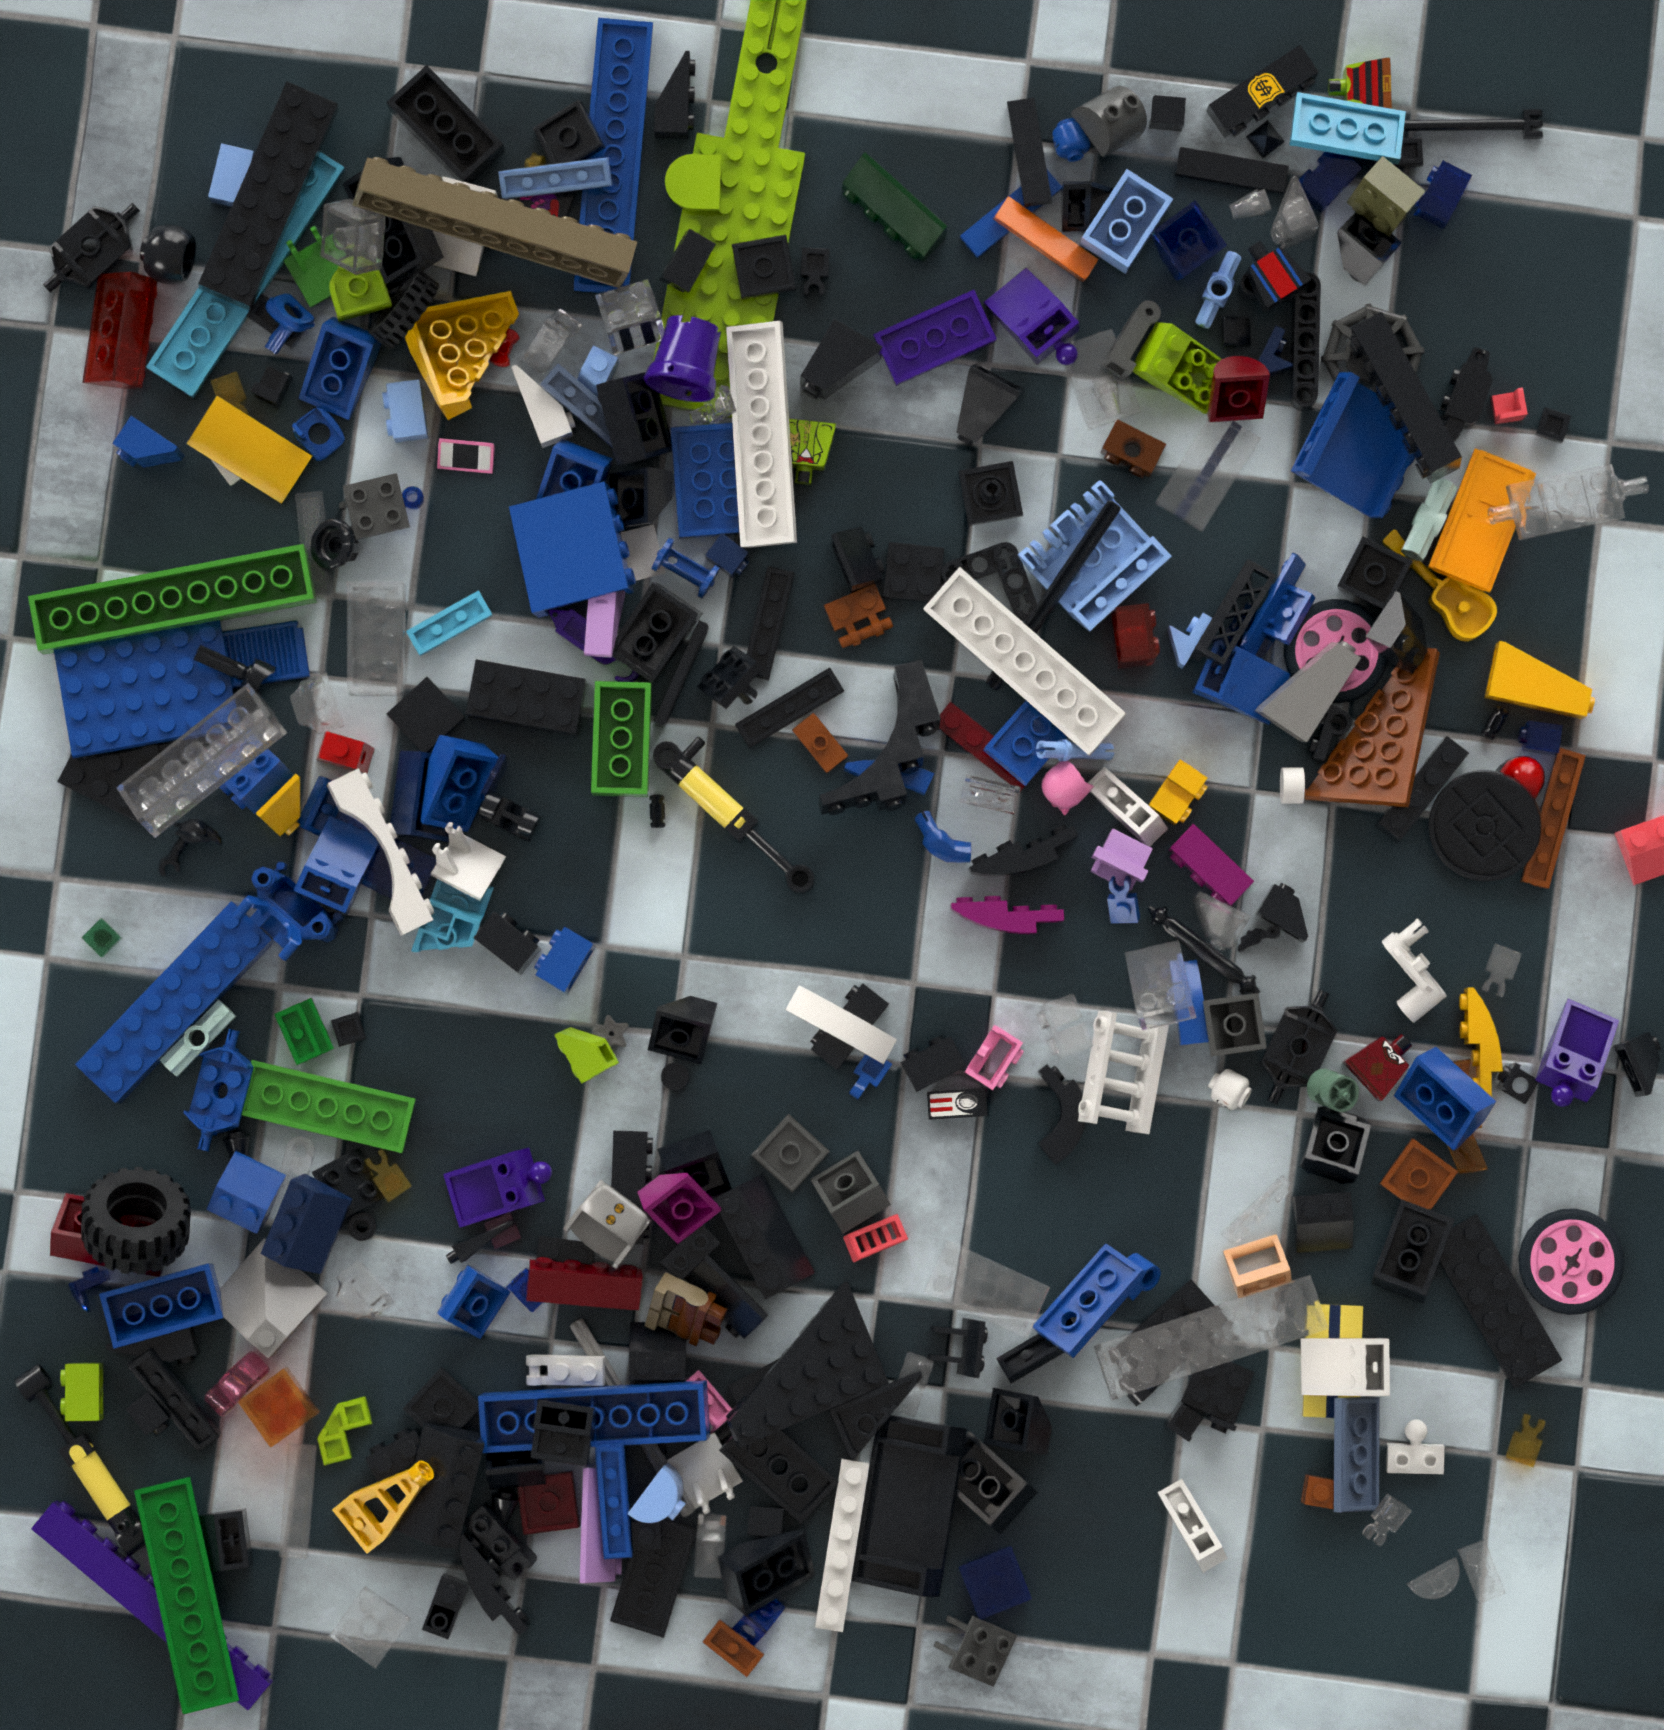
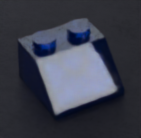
(1187, 240)

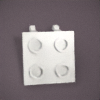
(466, 863)
(706, 1472)

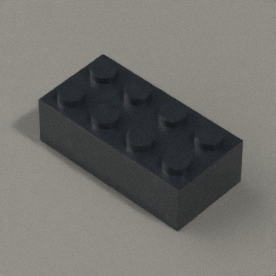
(445, 126)
(405, 244)
(526, 698)

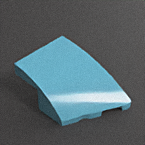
(454, 920)

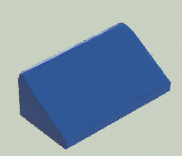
(318, 808)

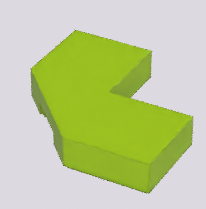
(333, 1437)

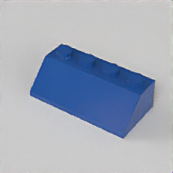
(162, 1305)

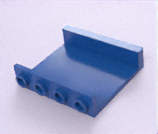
(1354, 449)
(571, 547)

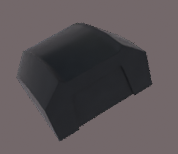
(1336, 1145)

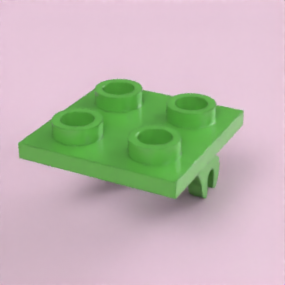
(311, 270)

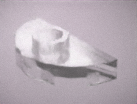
(1437, 1581)

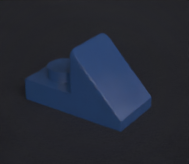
(1275, 345)

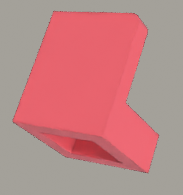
(1509, 406)

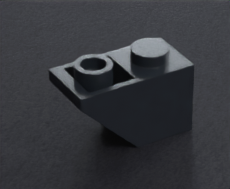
(446, 1606)

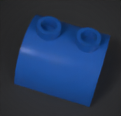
(473, 1301)

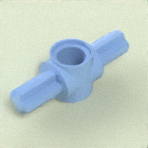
(1211, 301)

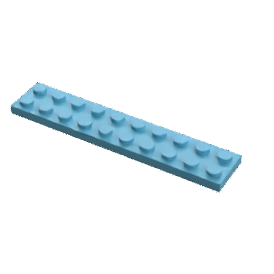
(212, 323)

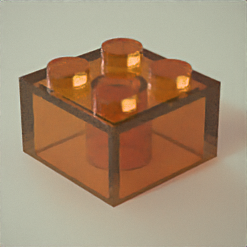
(278, 1407)

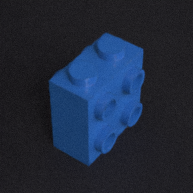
(257, 781)

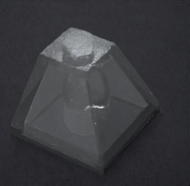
(1219, 921)

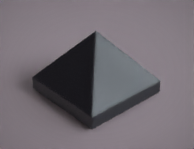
(1265, 139)

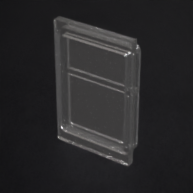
(1087, 368)

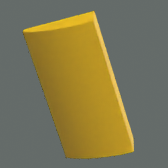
(249, 449)

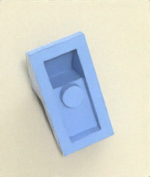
(1183, 644)

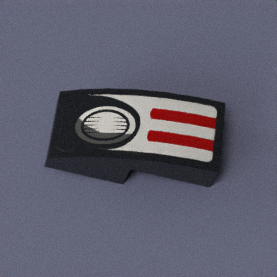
(957, 1103)

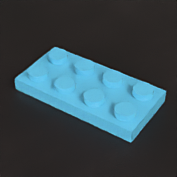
(1347, 128)

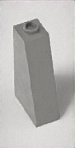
(1309, 693)

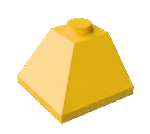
(283, 808)

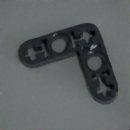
(996, 565)

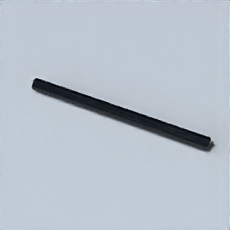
(1066, 575)

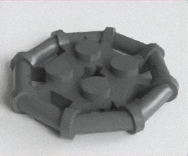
(1354, 365)

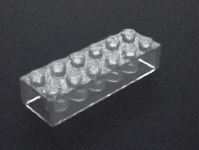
(201, 760)

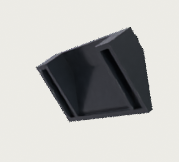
(909, 1506)

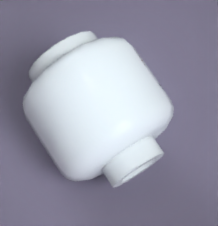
(1230, 1089)

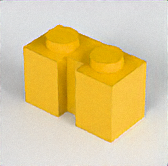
(1177, 792)

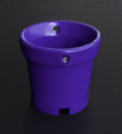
(685, 360)

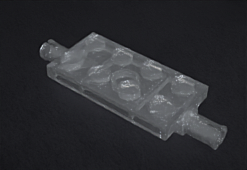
(1566, 501)

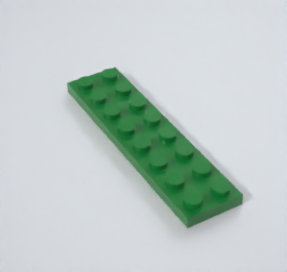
(186, 1595)

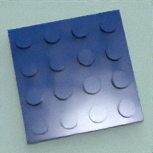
(705, 480)

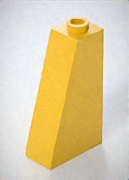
(1533, 684)

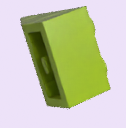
(1177, 365)

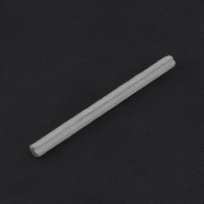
(652, 1451)

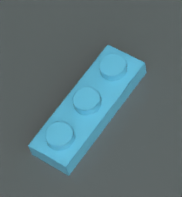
(449, 623)

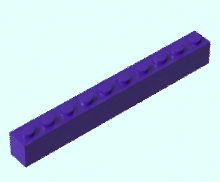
(130, 1586)

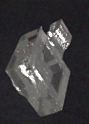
(715, 409)

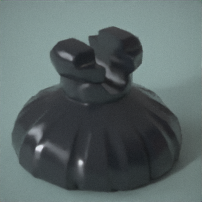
(333, 544)

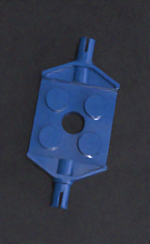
(207, 1109)

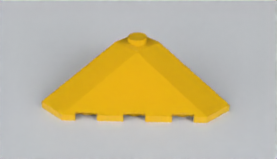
(457, 341)

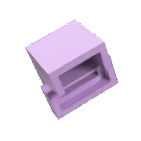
(1121, 858)

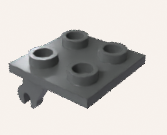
(375, 506)
(981, 1650)

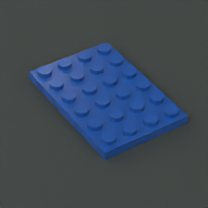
(139, 688)

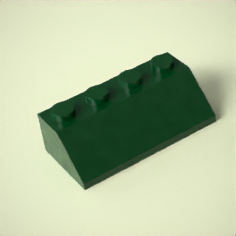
(894, 208)

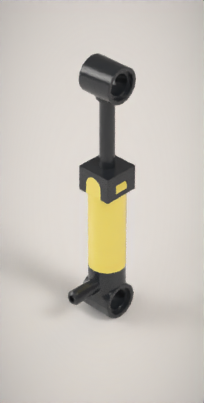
(723, 807)
(88, 1466)

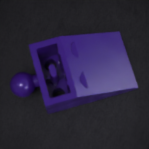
(1030, 316)
(1577, 1053)
(496, 1186)

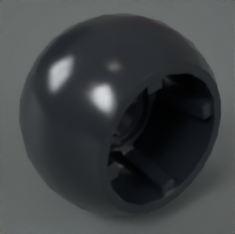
(168, 254)

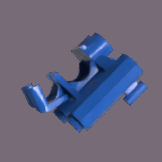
(286, 913)

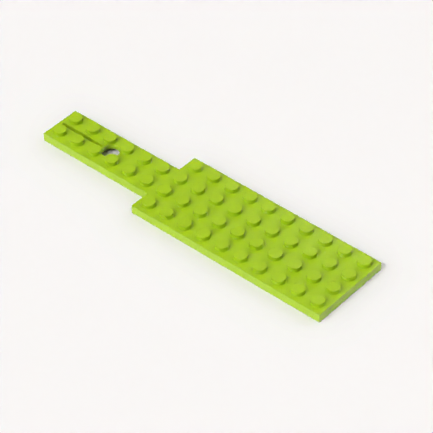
(756, 182)

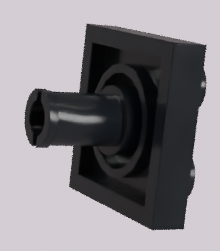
(990, 493)
(731, 678)

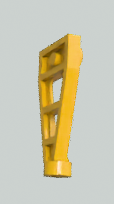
(363, 1523)

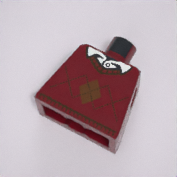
(1379, 1065)

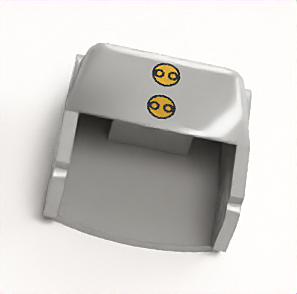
(608, 1223)

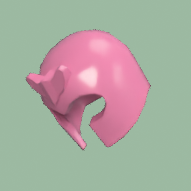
(1064, 786)

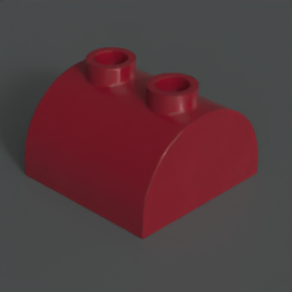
(1238, 390)

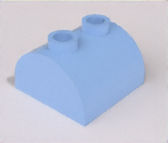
(661, 1497)

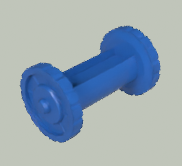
(686, 568)

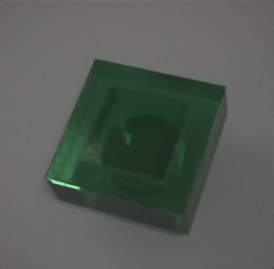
(101, 937)

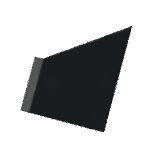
(1081, 203)

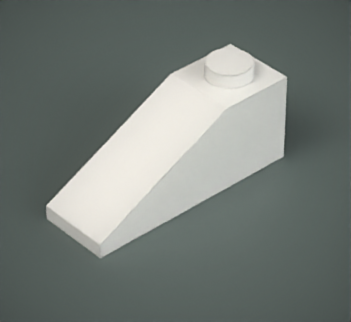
(545, 412)
(1127, 807)
(1192, 1525)

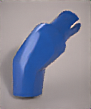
(940, 843)

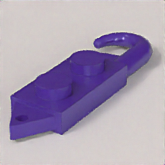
(573, 628)

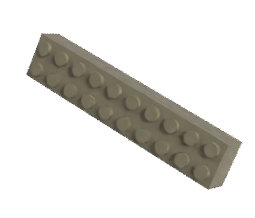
(494, 222)

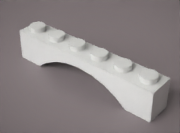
(355, 799)

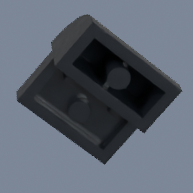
(563, 1433)

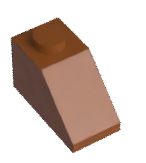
(1318, 1491)

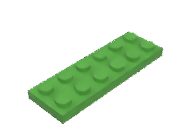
(328, 1106)

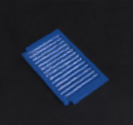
(275, 644)

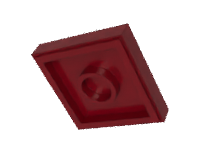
(549, 1505)

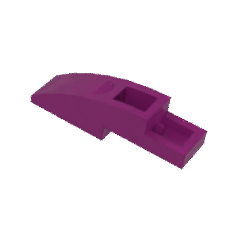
(994, 914)

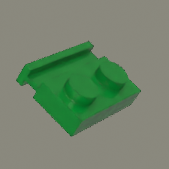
(304, 1031)

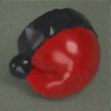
(1526, 771)

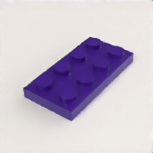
(935, 337)

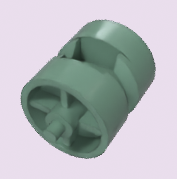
(1332, 1090)

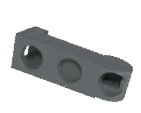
(1139, 322)

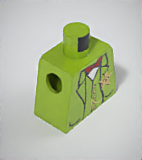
(810, 447)

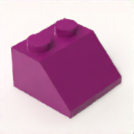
(677, 1204)

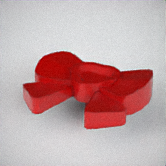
(502, 358)

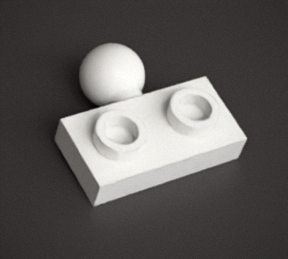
(1415, 1457)

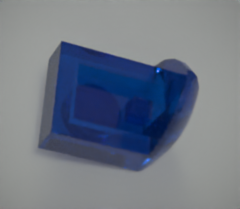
(91, 1278)

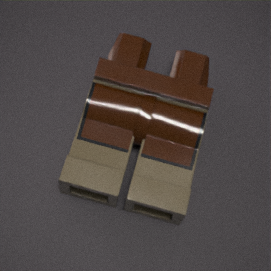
(685, 1311)

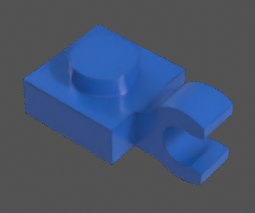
(870, 1072)

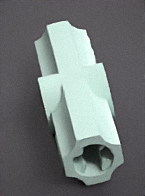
(1429, 519)
(184, 1051)

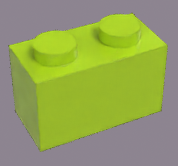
(82, 1392)

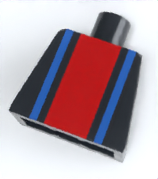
(1274, 276)

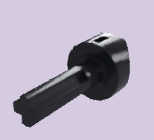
(253, 674)

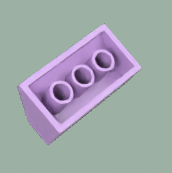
(592, 1562)

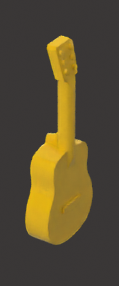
(1463, 608)

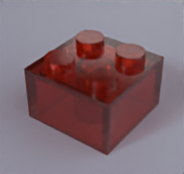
(1134, 635)

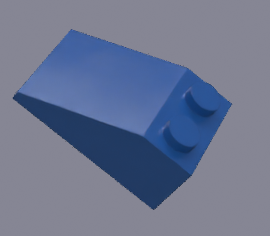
(339, 367)
(572, 468)
(455, 781)

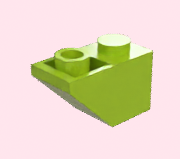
(586, 1053)

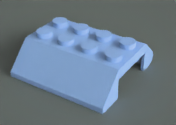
(1112, 571)

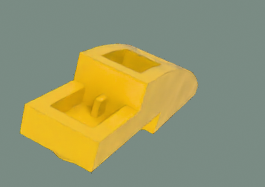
(1480, 1030)

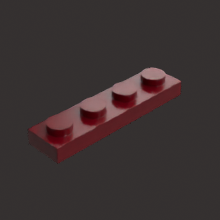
(973, 739)

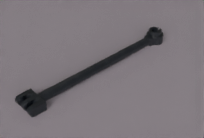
(1525, 124)

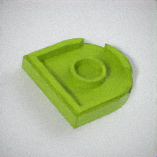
(695, 182)
(358, 294)

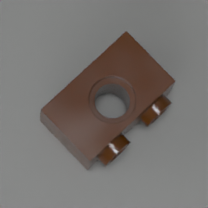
(1123, 435)

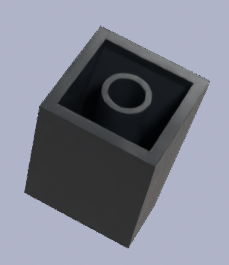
(838, 360)

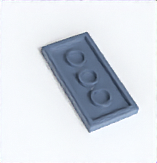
(1356, 1453)

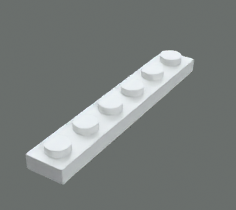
(842, 1545)

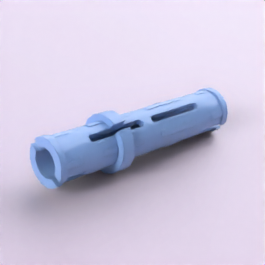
(1066, 750)

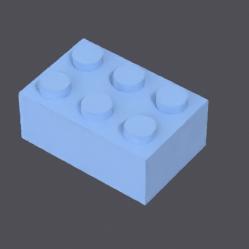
(1126, 221)

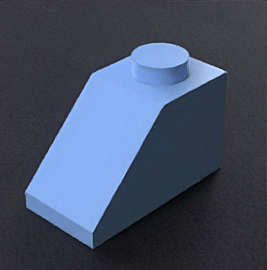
(597, 369)

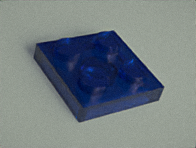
(995, 1582)

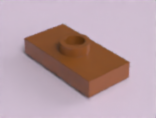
(820, 743)

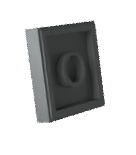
(790, 1153)

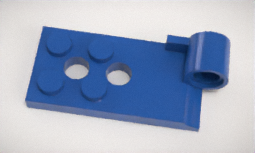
(1109, 1279)

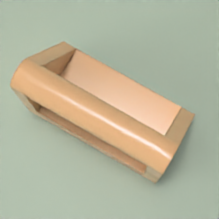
(1261, 1278)

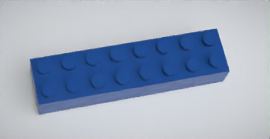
(174, 1003)
(623, 1414)

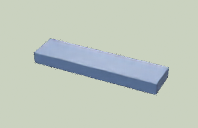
(555, 178)

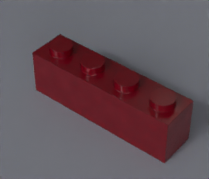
(584, 1284)

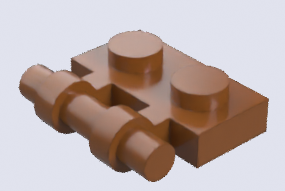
(855, 608)

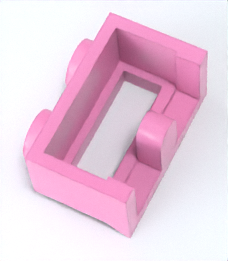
(984, 1052)

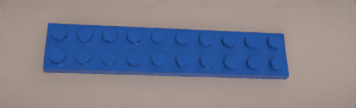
(619, 118)

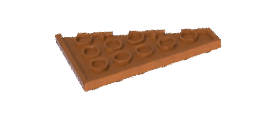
(1383, 748)

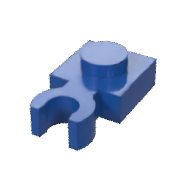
(1122, 904)

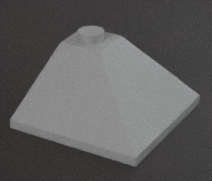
(268, 1301)

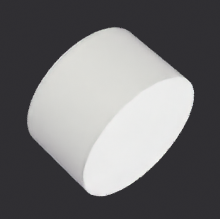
(1292, 785)

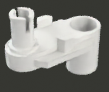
(1427, 991)

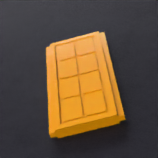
(1469, 544)

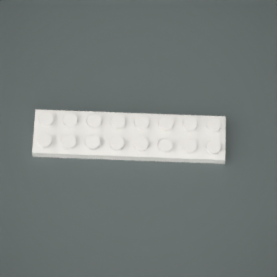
(761, 434)
(1024, 661)

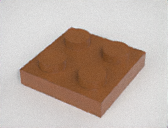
(1418, 1176)

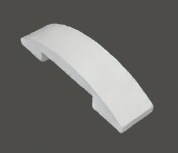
(841, 1024)

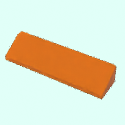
(1045, 239)

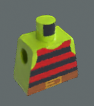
(1365, 83)

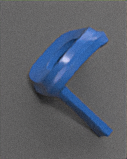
(287, 323)
(303, 425)

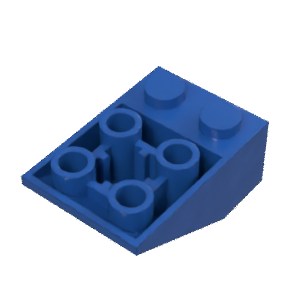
(1241, 681)
(337, 865)

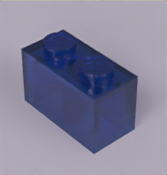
(1328, 179)
(1442, 194)

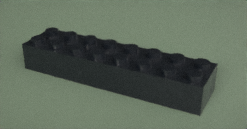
(268, 196)

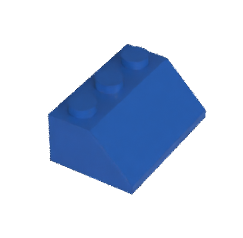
(1444, 1097)

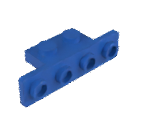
(1282, 609)

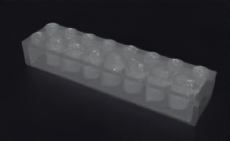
(1210, 1337)

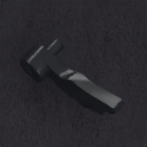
(1254, 937)

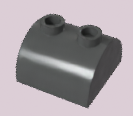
(1112, 119)

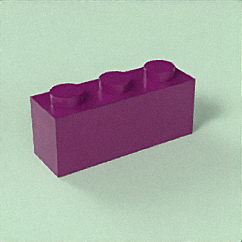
(1210, 866)

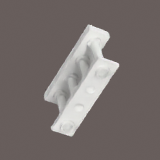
(1146, 1078)

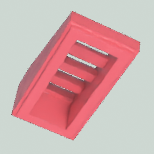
(852, 1244)

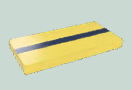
(1343, 1322)

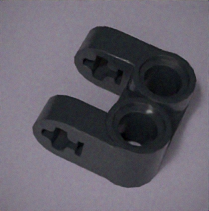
(509, 816)

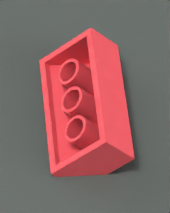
(1643, 849)

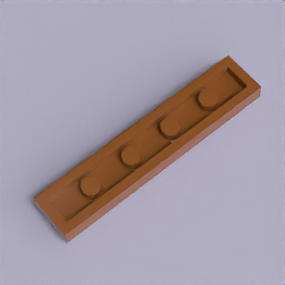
(1554, 817)

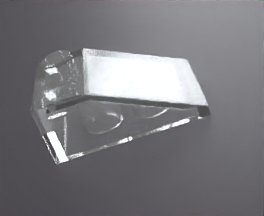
(1160, 985)

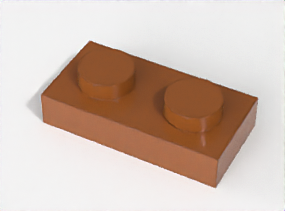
(733, 1647)

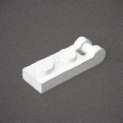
(566, 1370)

